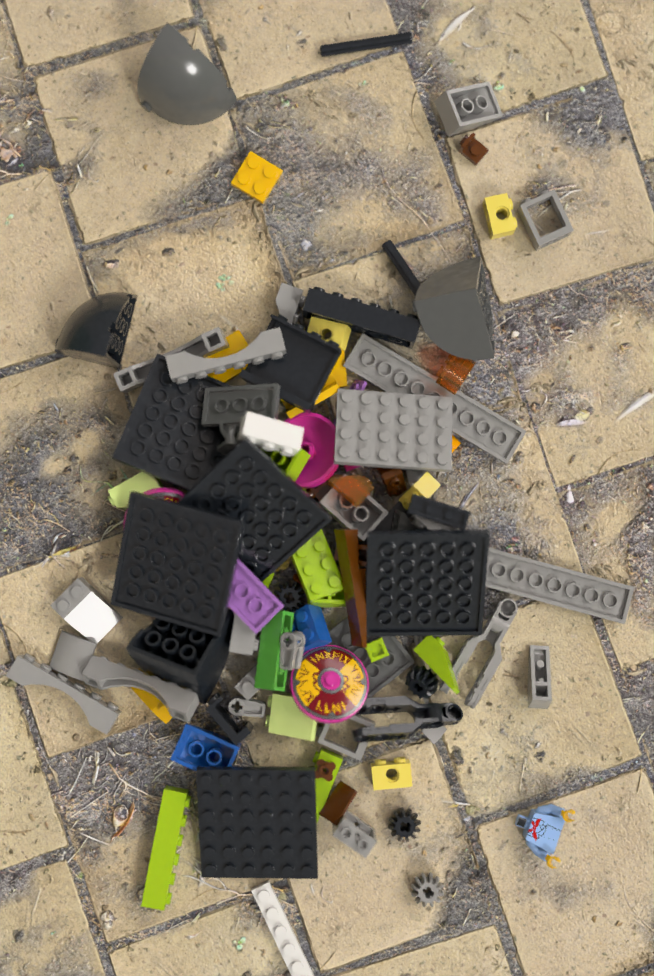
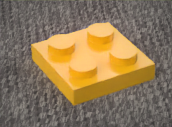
(256, 177)

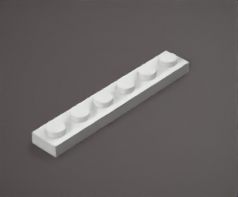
(281, 930)

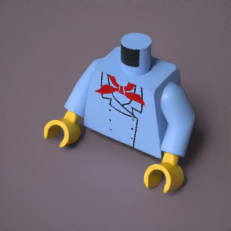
(543, 830)

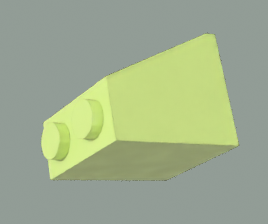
(141, 483)
(288, 719)

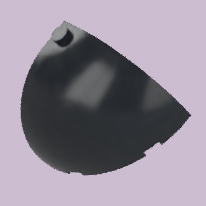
(98, 329)
(183, 654)

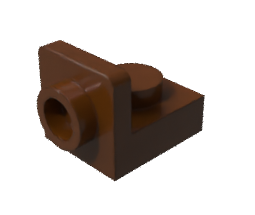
(472, 149)

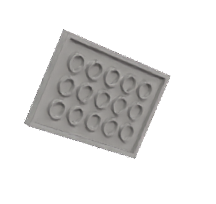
(393, 430)

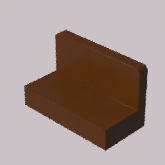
(338, 803)

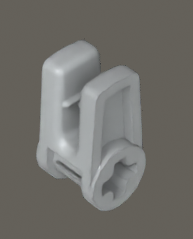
(291, 650)
(250, 707)

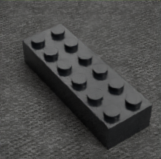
(362, 318)

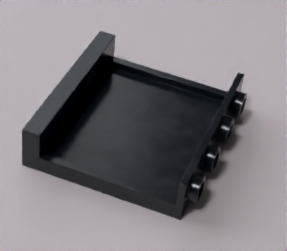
(301, 370)

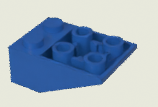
(312, 624)

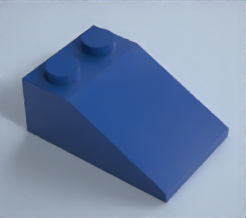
(204, 748)

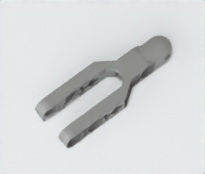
(493, 632)

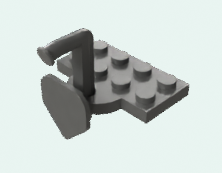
(228, 405)

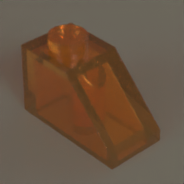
(352, 488)

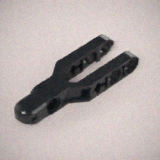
(424, 715)

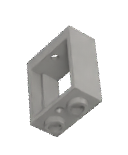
(537, 241)
(361, 746)
(359, 838)

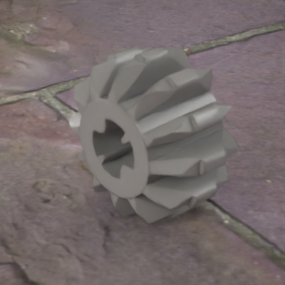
(419, 893)

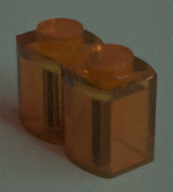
(454, 373)

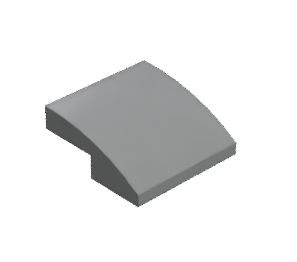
(72, 655)

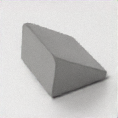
(434, 734)

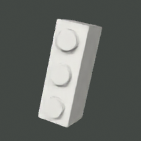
(271, 433)

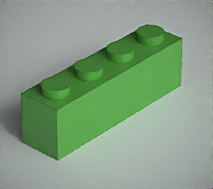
(268, 671)

